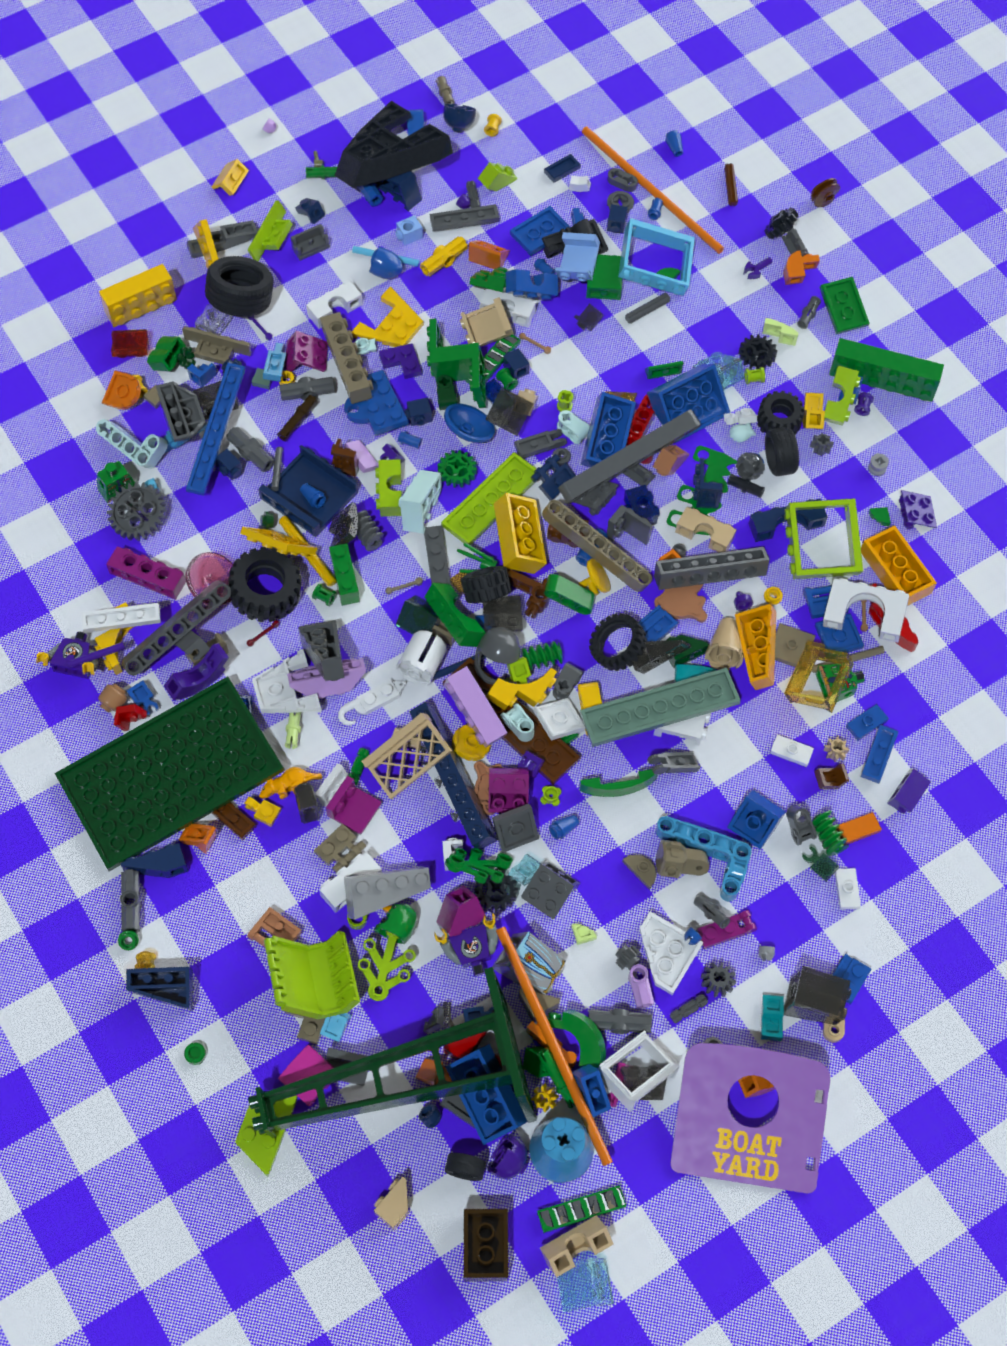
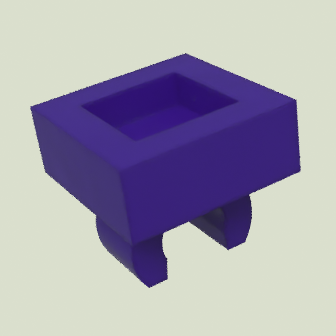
(391, 453)
(531, 762)

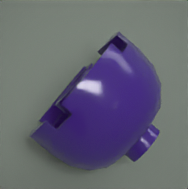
(509, 1158)

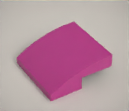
(304, 1065)

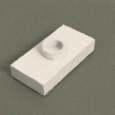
(791, 750)
(331, 784)
(847, 889)

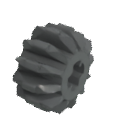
(720, 986)

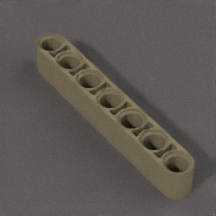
(600, 554)

